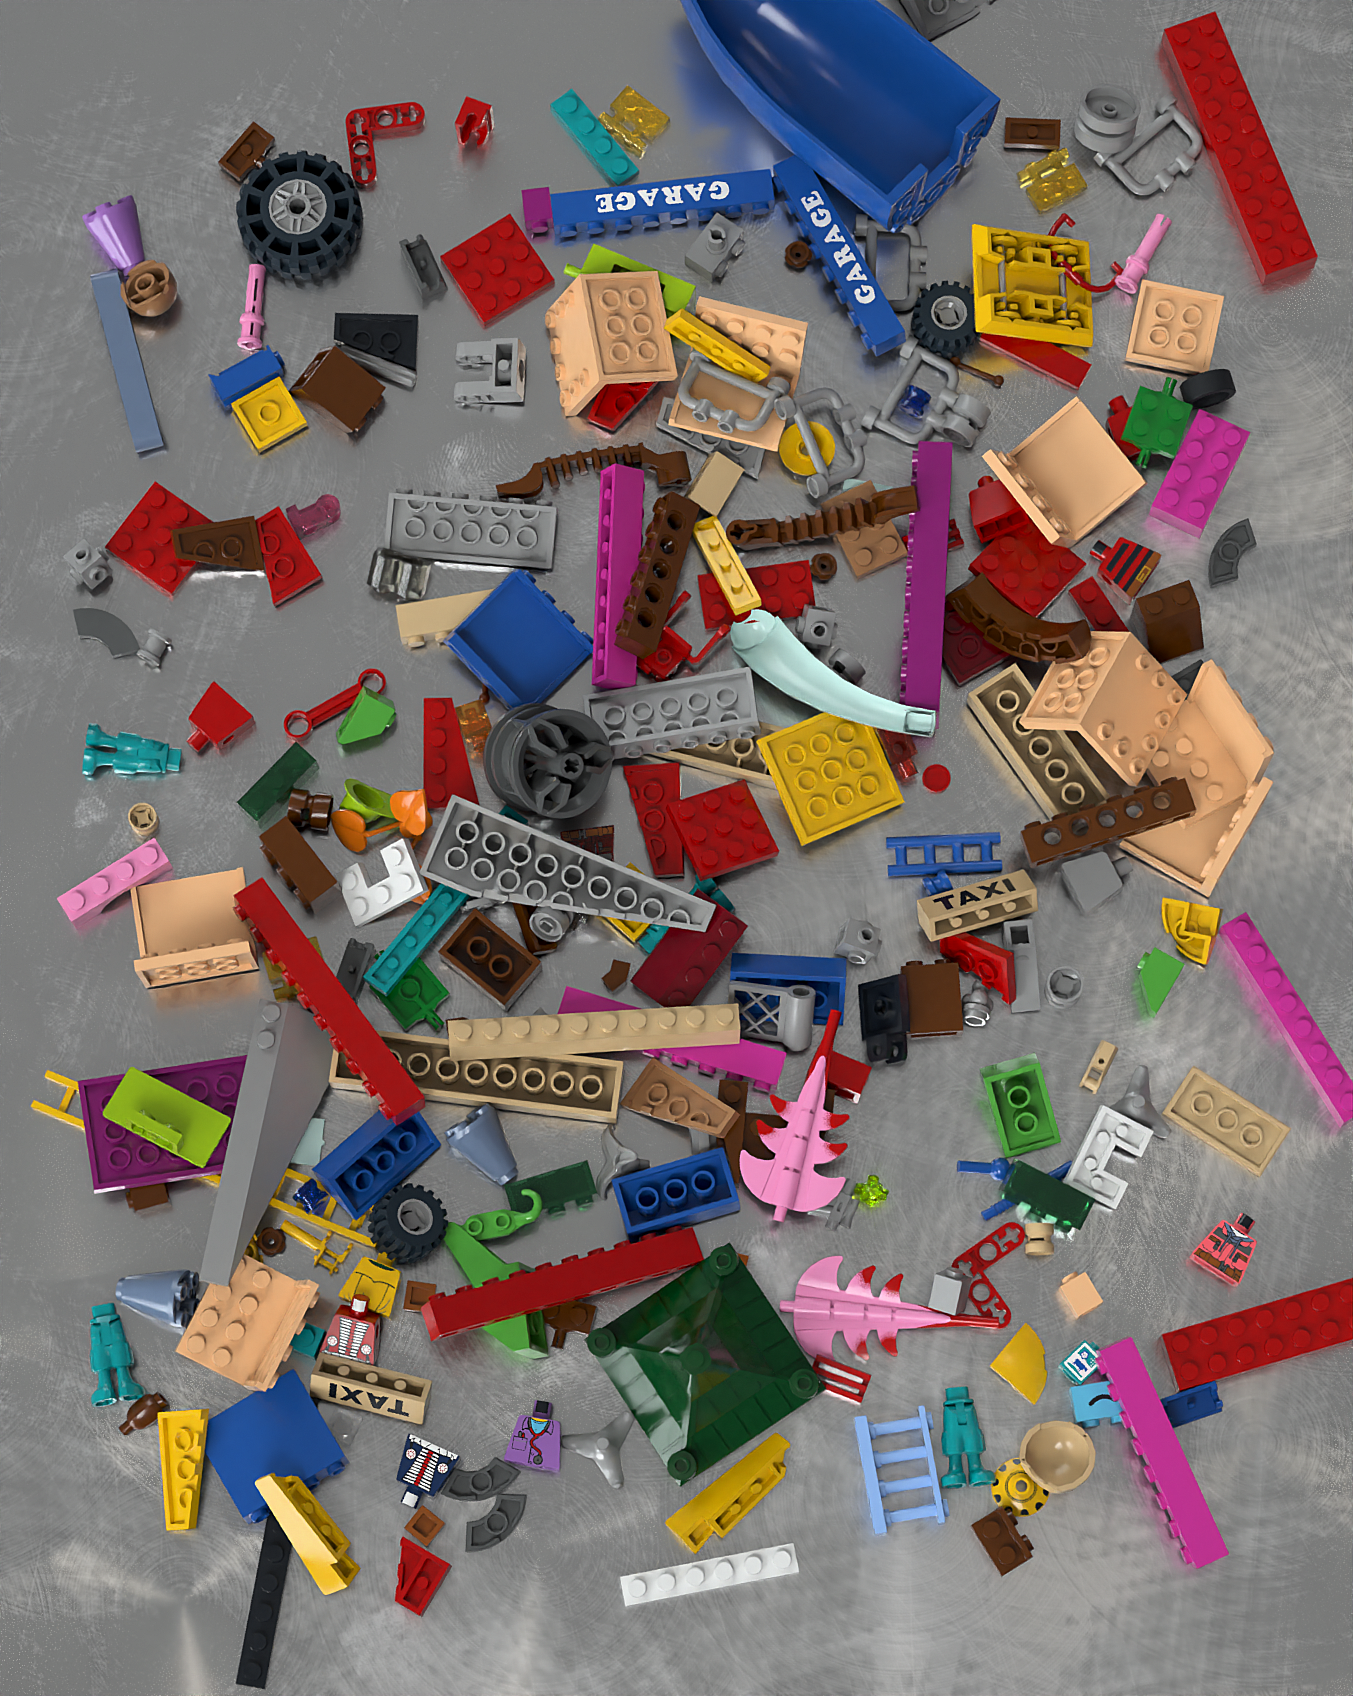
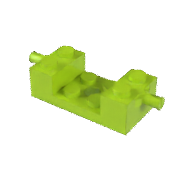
(675, 292)

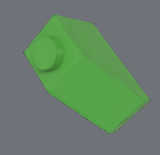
(366, 717)
(1157, 978)

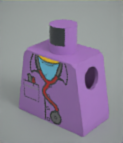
(536, 1440)

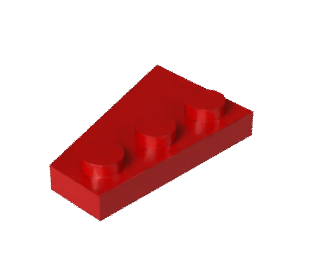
(617, 402)
(285, 558)
(985, 960)

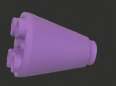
(118, 232)

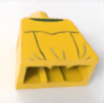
(376, 1281)

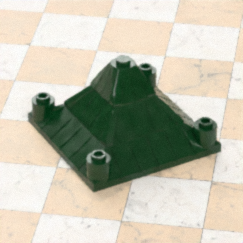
(705, 1364)

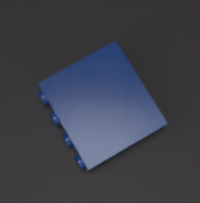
(519, 642)
(271, 1434)

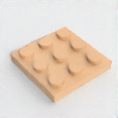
(1174, 328)

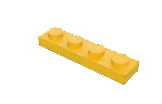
(716, 346)
(726, 565)

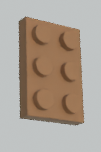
(870, 547)

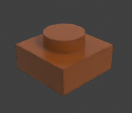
(417, 1295)
(424, 1525)

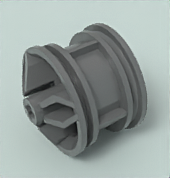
(564, 779)

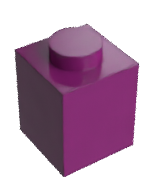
(537, 209)

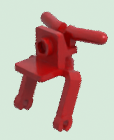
(675, 649)

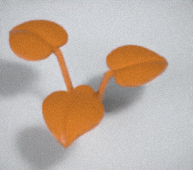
(413, 819)

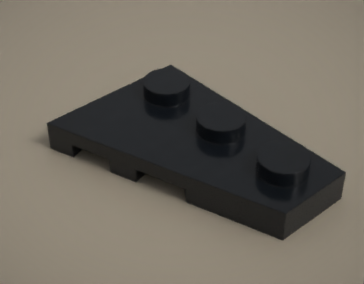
(381, 335)

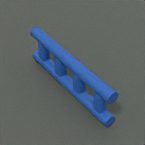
(957, 841)

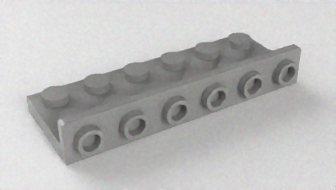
(471, 529)
(676, 713)

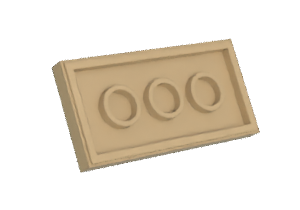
(1226, 1121)

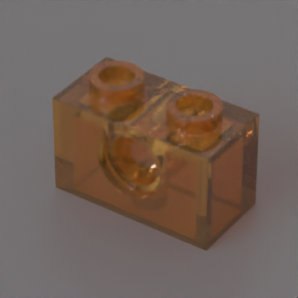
(474, 724)

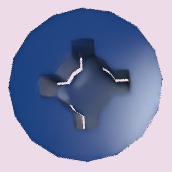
(937, 884)

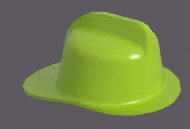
(366, 801)

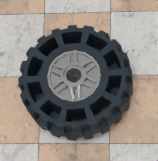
(299, 214)

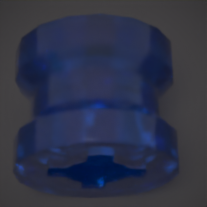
(914, 401)
(310, 1196)

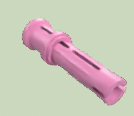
(1137, 264)
(253, 320)

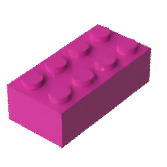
(1199, 473)

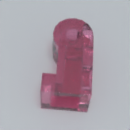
(314, 517)

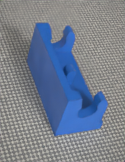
(1192, 1404)

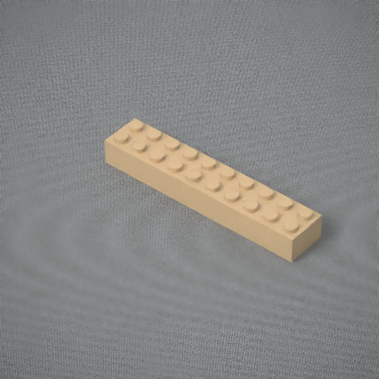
(530, 1084)

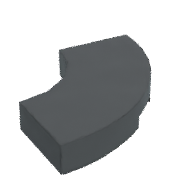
(1228, 551)
(107, 629)
(480, 1484)
(496, 1524)

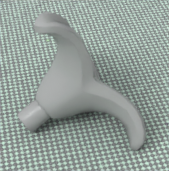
(1138, 1106)
(618, 1161)
(603, 1447)

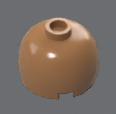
(149, 288)

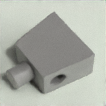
(1094, 879)

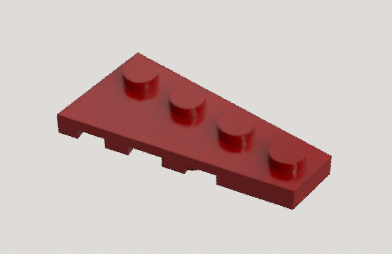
(445, 757)

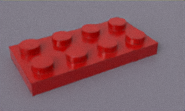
(782, 592)

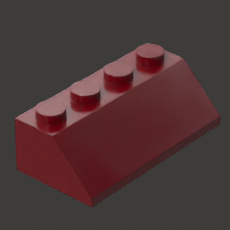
(688, 958)

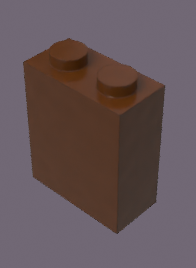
(933, 999)

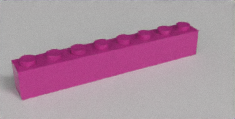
(617, 560)
(1290, 1016)
(737, 1061)
(1161, 1452)

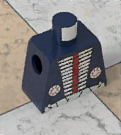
(424, 1469)

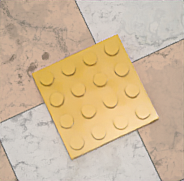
(829, 774)

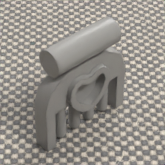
(479, 904)

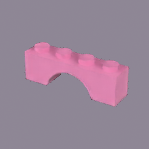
(133, 869)

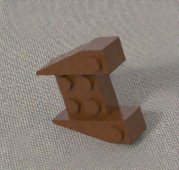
(744, 1131)

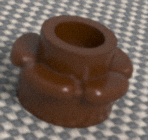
(798, 247)
(826, 559)
(267, 1234)

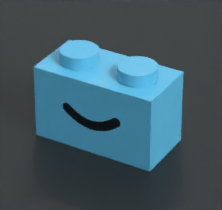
(1092, 1404)

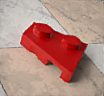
(419, 1577)

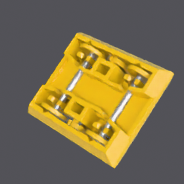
(1026, 287)

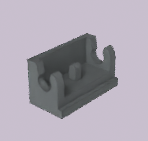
(423, 267)
(354, 966)

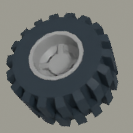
(945, 319)
(407, 1223)

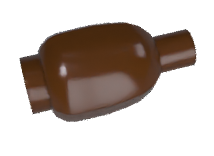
(144, 1413)

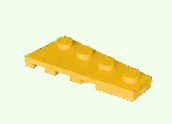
(182, 1457)

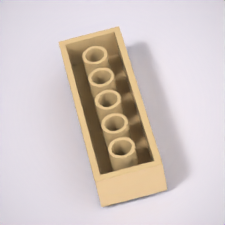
(1040, 757)

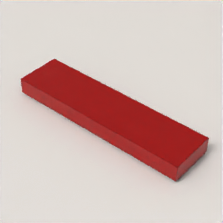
(1042, 357)

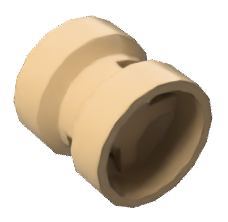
(141, 814)
(1039, 1239)

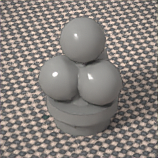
(977, 1005)

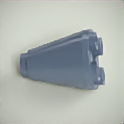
(484, 1143)
(162, 1294)

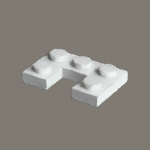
(369, 901)
(1088, 1166)

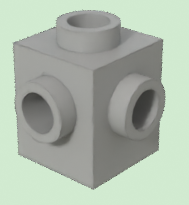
(91, 568)
(812, 617)
(858, 941)

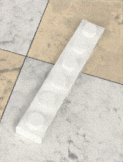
(709, 1574)

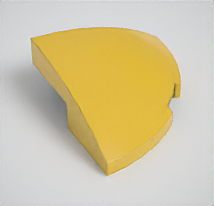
(1192, 927)
(1023, 1364)

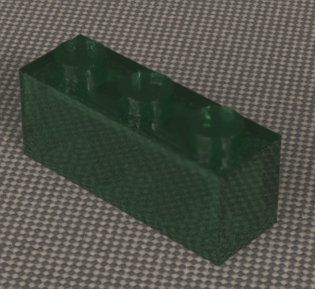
(275, 786)
(556, 1188)
(1046, 1195)

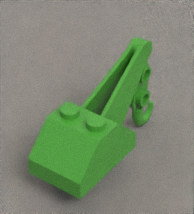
(520, 1334)

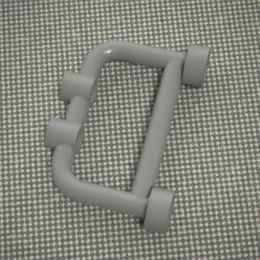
(1164, 179)
(918, 254)
(947, 397)
(843, 414)
(728, 419)

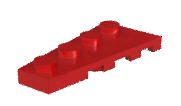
(651, 790)

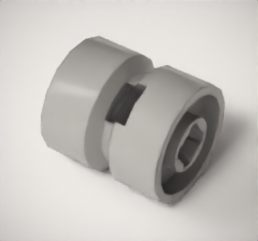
(964, 423)
(846, 664)
(550, 923)
(1064, 987)

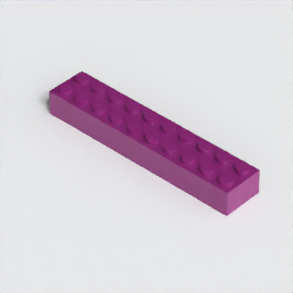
(927, 577)

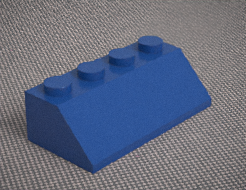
(822, 974)
(374, 1160)
(676, 1194)

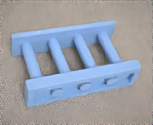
(878, 1489)

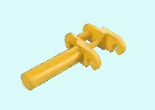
(317, 1244)

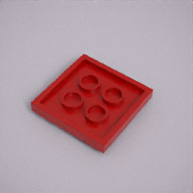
(497, 269)
(146, 538)
(1027, 568)
(722, 830)

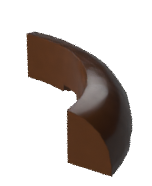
(1016, 630)

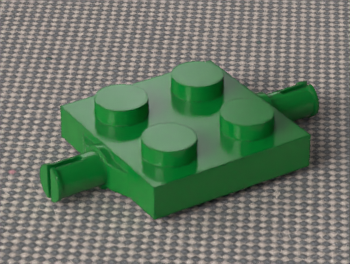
(1156, 422)
(415, 996)

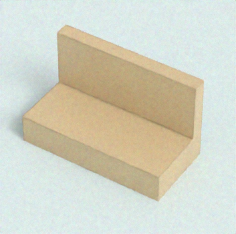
(714, 482)

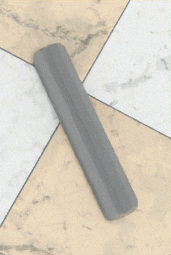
(381, 366)

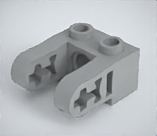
(507, 373)

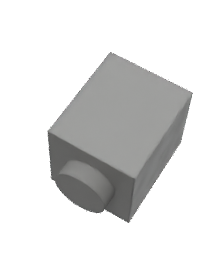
(950, 1291)

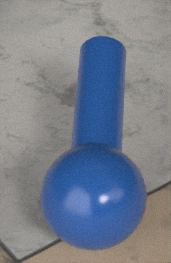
(996, 1169)

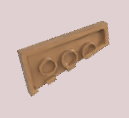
(675, 1099)

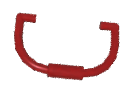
(1074, 276)

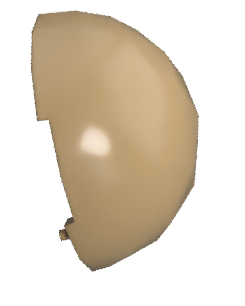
(1057, 1456)

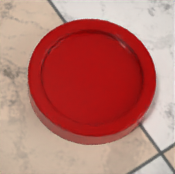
(936, 778)

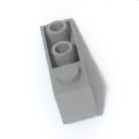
(1020, 940)

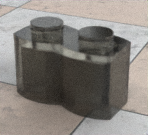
(398, 574)

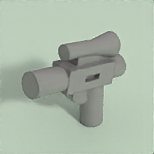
(840, 1209)

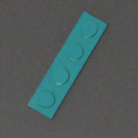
(594, 138)

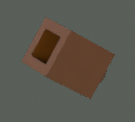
(148, 1198)

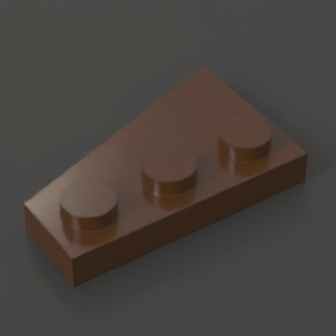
(220, 543)

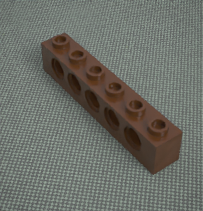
(681, 515)
(1040, 852)

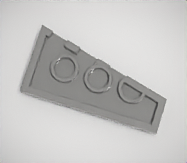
(742, 454)

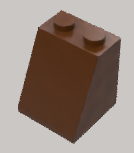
(338, 389)
(1169, 622)

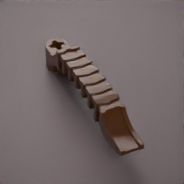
(670, 468)
(772, 533)

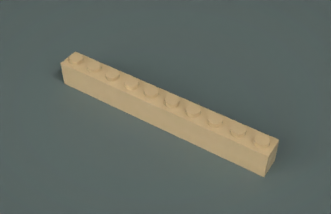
(594, 1032)

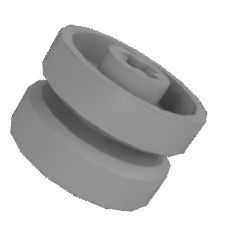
(1107, 118)

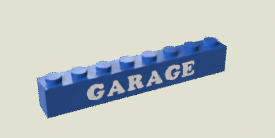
(662, 202)
(839, 255)

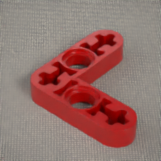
(372, 127)
(980, 1265)

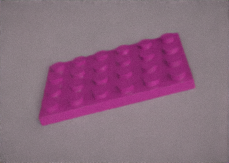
(128, 1160)

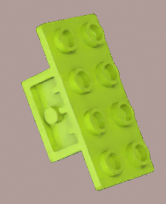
(166, 1117)

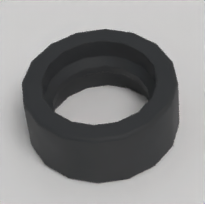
(1208, 388)

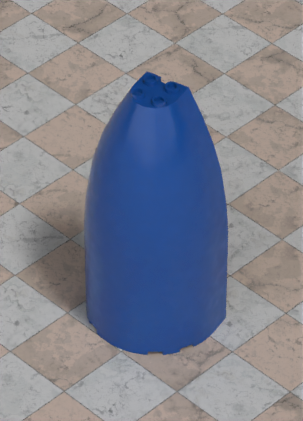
(851, 96)

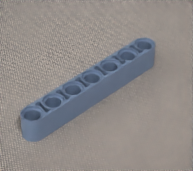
(127, 361)

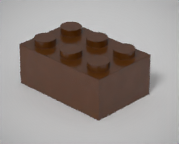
(299, 866)
(490, 959)

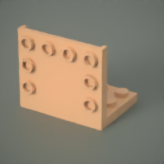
(609, 333)
(769, 337)
(1067, 474)
(1113, 699)
(1212, 746)
(1202, 850)
(191, 929)
(249, 1324)

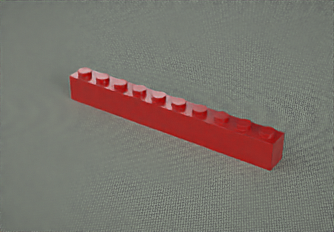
(329, 1002)
(561, 1283)

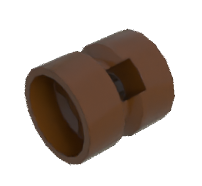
(320, 809)

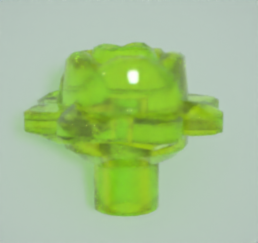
(871, 1191)

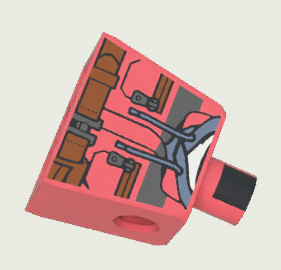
(1227, 1249)

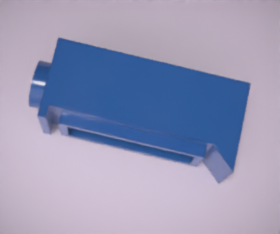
(247, 375)

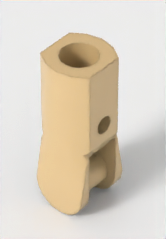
(1100, 1063)

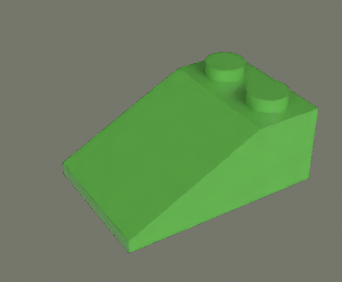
(1020, 1105)

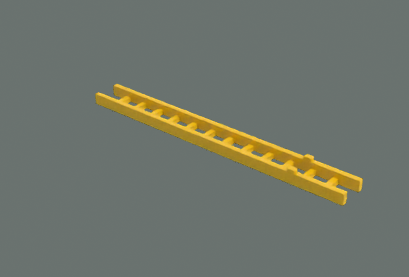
(297, 1211)

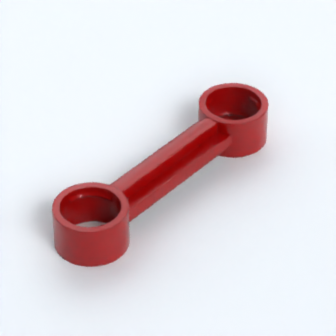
(331, 706)

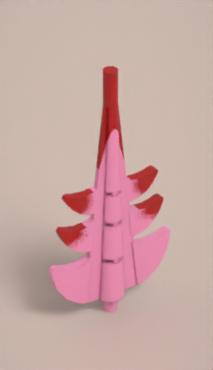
(790, 1177)
(824, 1309)

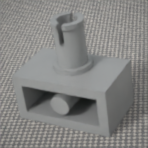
(715, 247)

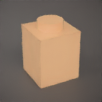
(1080, 1294)

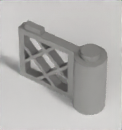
(794, 1018)

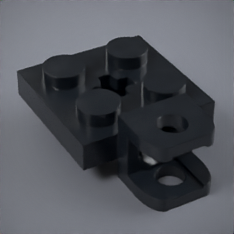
(885, 1027)

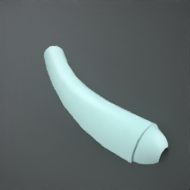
(791, 668)

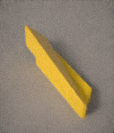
(731, 1495)
(310, 1531)

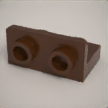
(1002, 1540)

